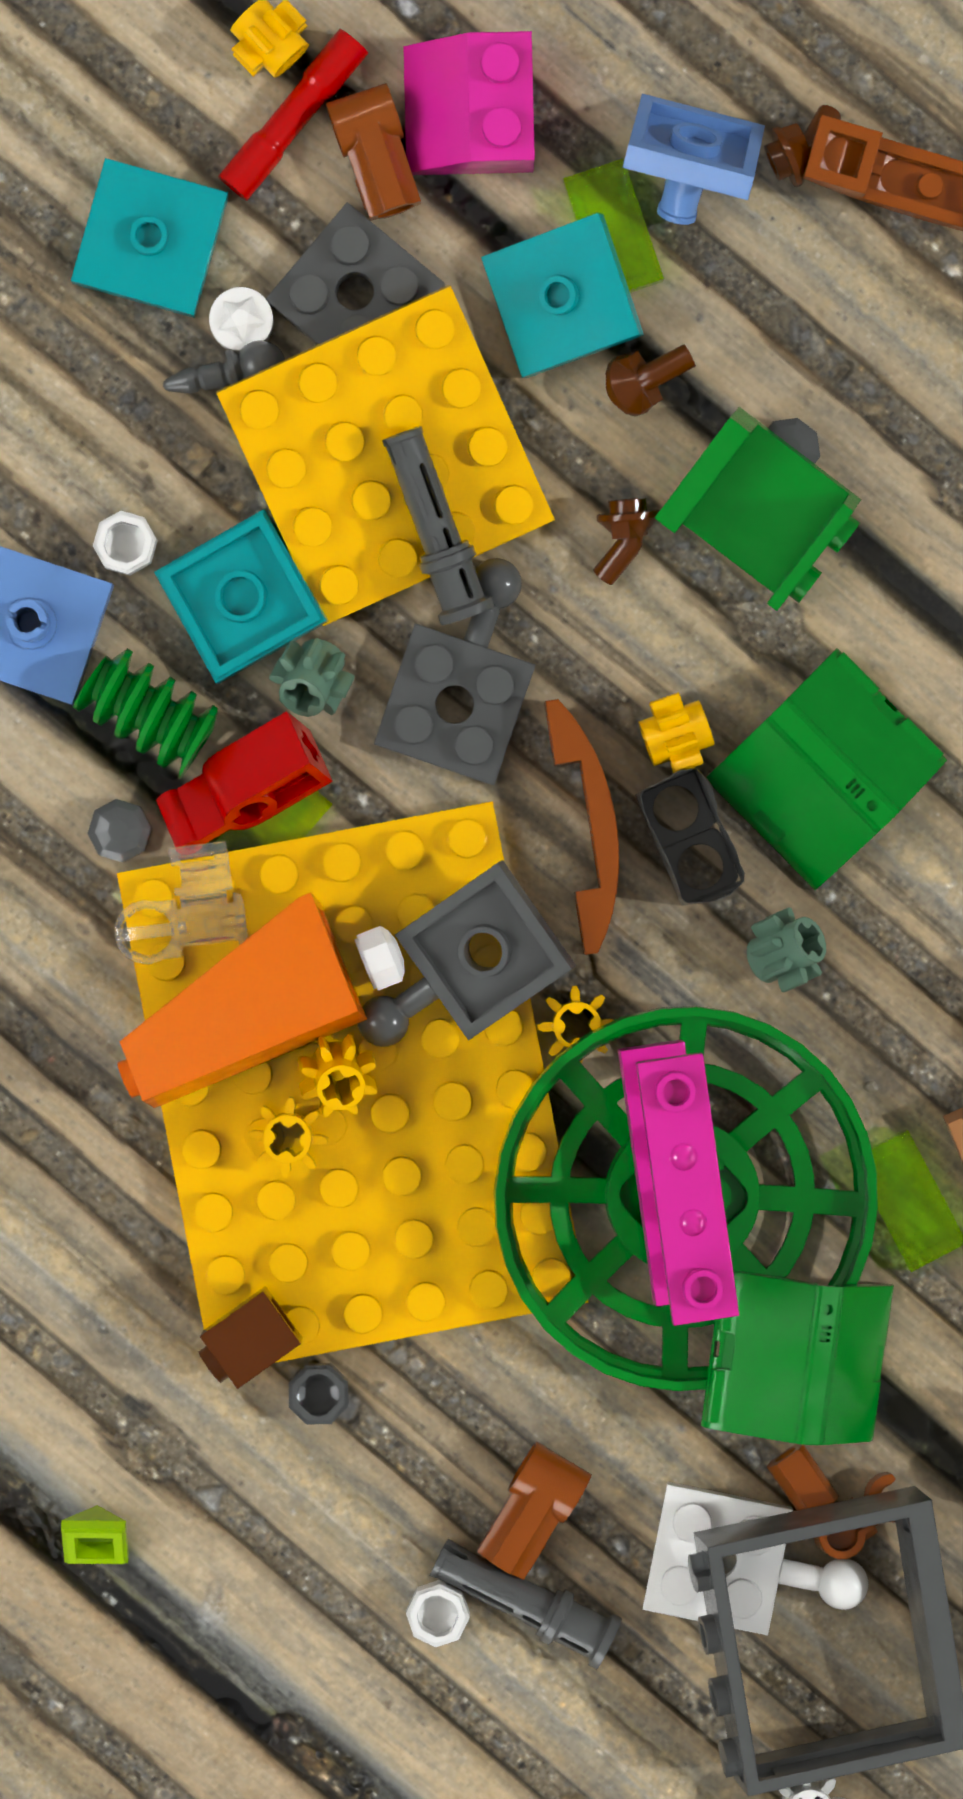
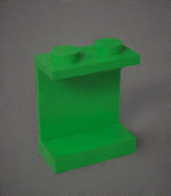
(763, 507)

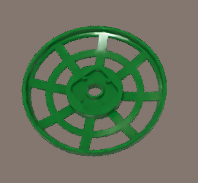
(619, 1192)

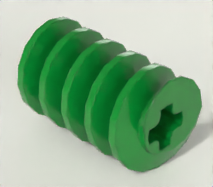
(148, 710)

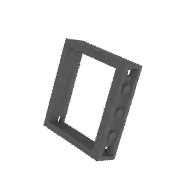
(931, 1626)

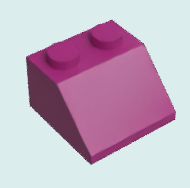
(470, 104)

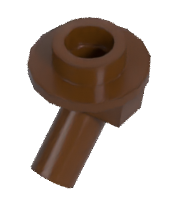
(792, 147)
(634, 384)
(628, 523)

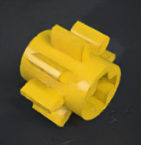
(269, 37)
(676, 732)
(575, 1006)
(343, 1093)
(287, 1155)

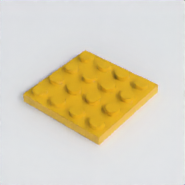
(321, 462)

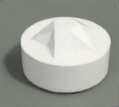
(240, 318)

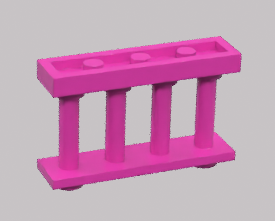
(678, 1181)

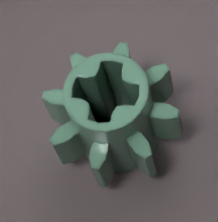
(311, 677)
(786, 949)

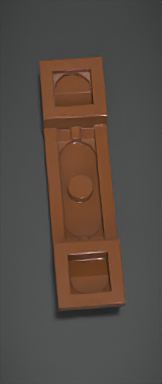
(886, 172)
(572, 746)

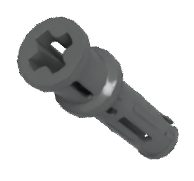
(445, 556)
(552, 1614)

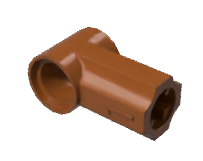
(370, 137)
(540, 1497)

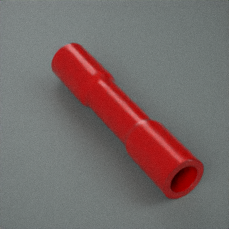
(319, 83)

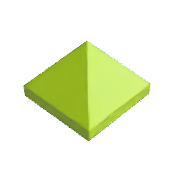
(94, 1538)

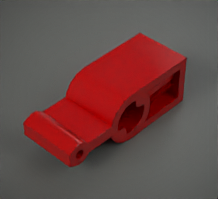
(246, 783)

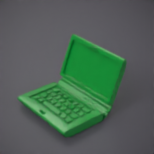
(827, 769)
(798, 1361)

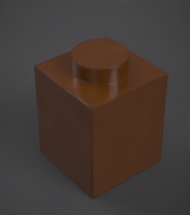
(248, 1339)

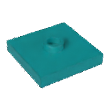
(149, 237)
(562, 295)
(241, 596)

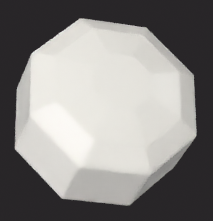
(125, 543)
(381, 957)
(437, 1613)

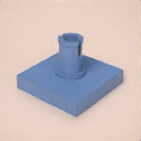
(693, 153)
(47, 624)

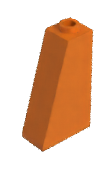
(245, 1010)

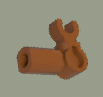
(809, 1487)

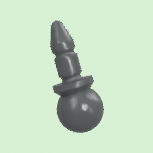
(250, 360)

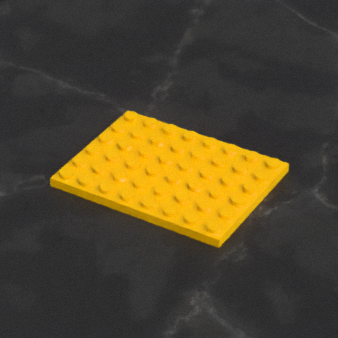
(400, 1209)

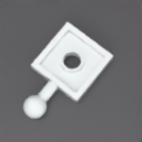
(756, 1574)

